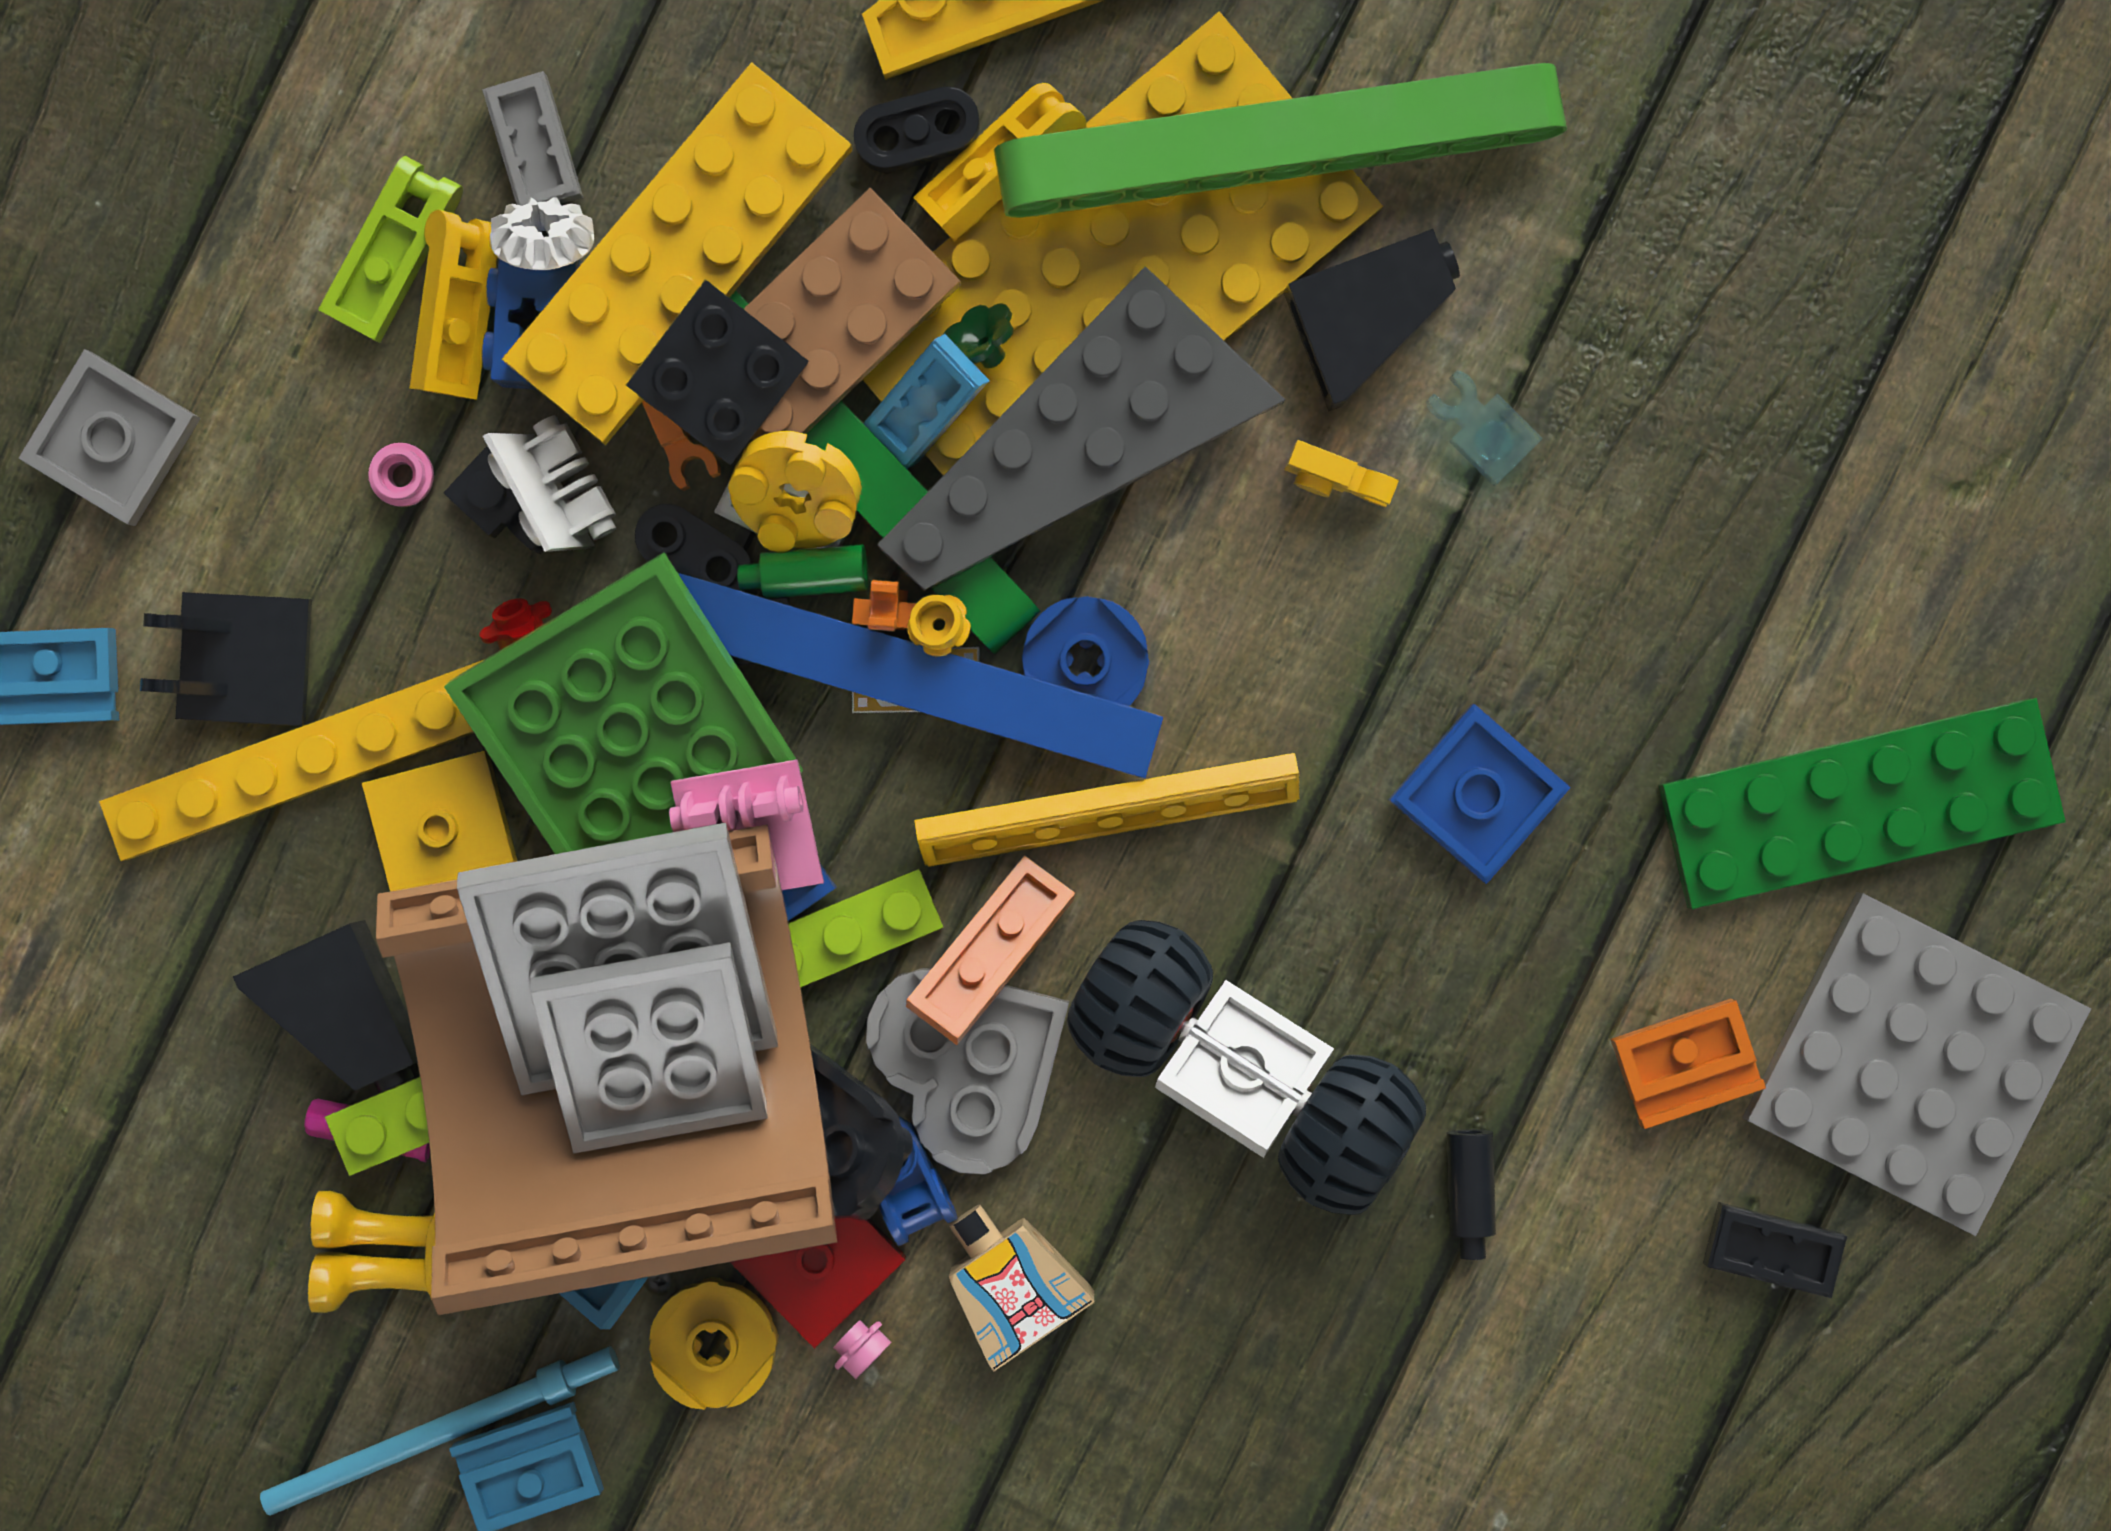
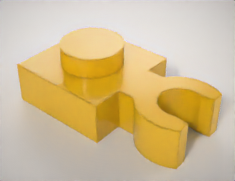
(1322, 471)

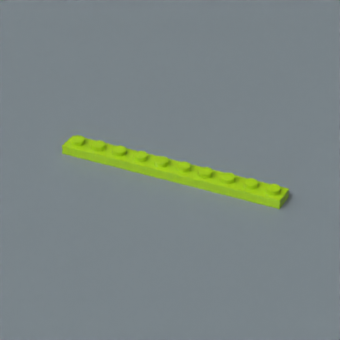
(821, 944)

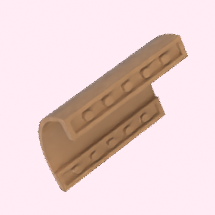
(533, 1217)

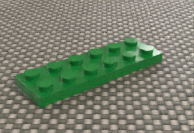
(1862, 803)

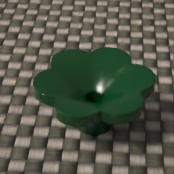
(982, 333)

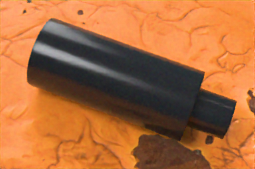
(1471, 1190)

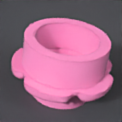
(860, 1347)

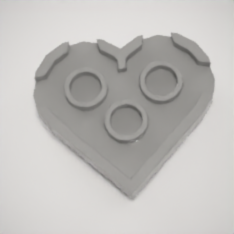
(974, 1098)

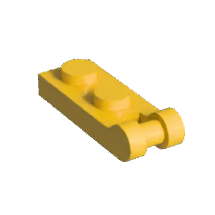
(971, 181)
(453, 307)

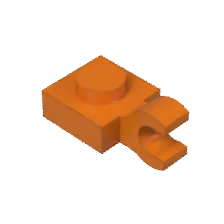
(679, 448)
(884, 609)

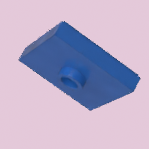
(1479, 793)

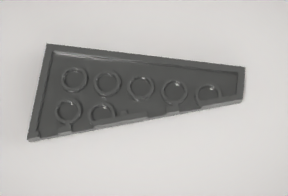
(1105, 413)

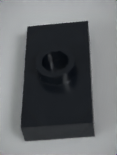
(1774, 1250)

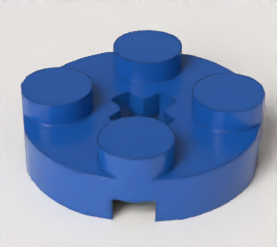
(1088, 623)

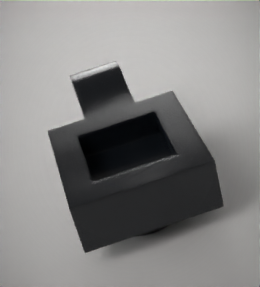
(488, 501)

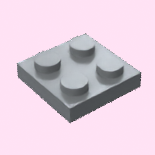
(109, 438)

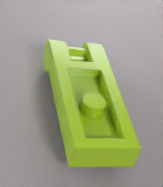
(388, 251)

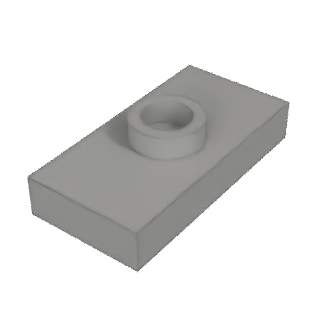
(532, 140)

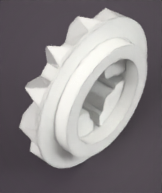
(518, 242)

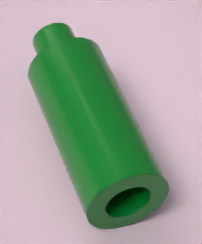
(807, 572)

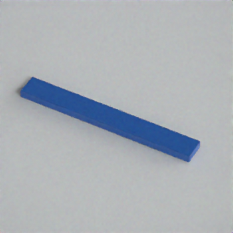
(933, 685)

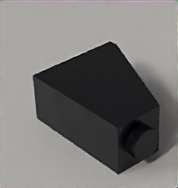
(1368, 309)
(339, 1006)

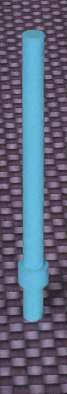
(552, 1384)

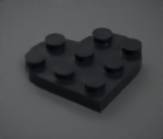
(861, 1140)

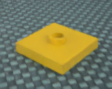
(439, 821)

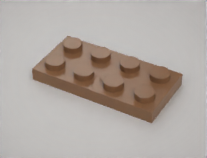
(848, 306)

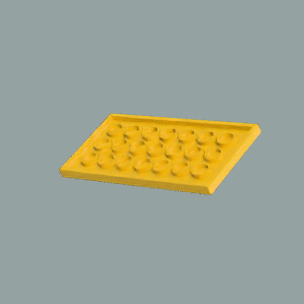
(1214, 249)

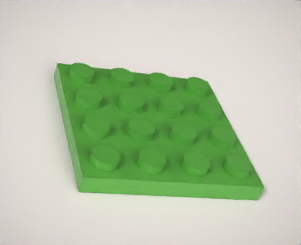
(613, 708)

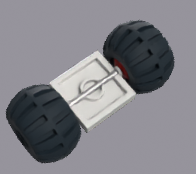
(1245, 1067)

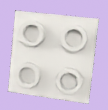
(547, 513)

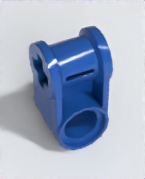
(917, 1196)

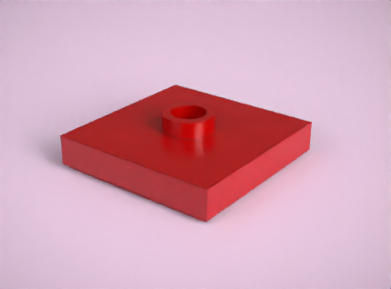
(824, 1282)

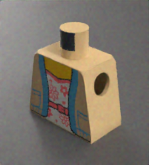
(1013, 1285)

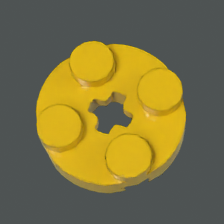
(789, 520)
(676, 1347)

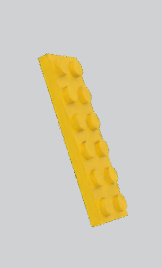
(697, 220)

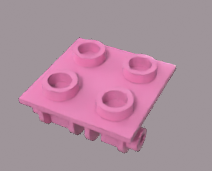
(754, 798)

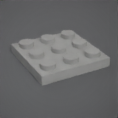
(649, 1047)

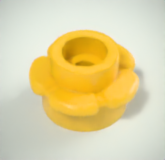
(935, 608)

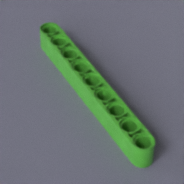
(1279, 140)

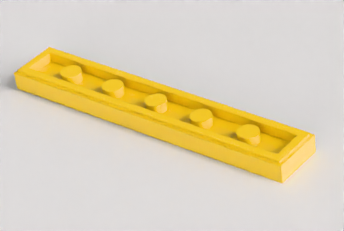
(1108, 810)

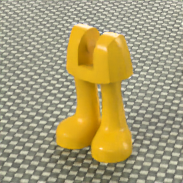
(338, 1274)

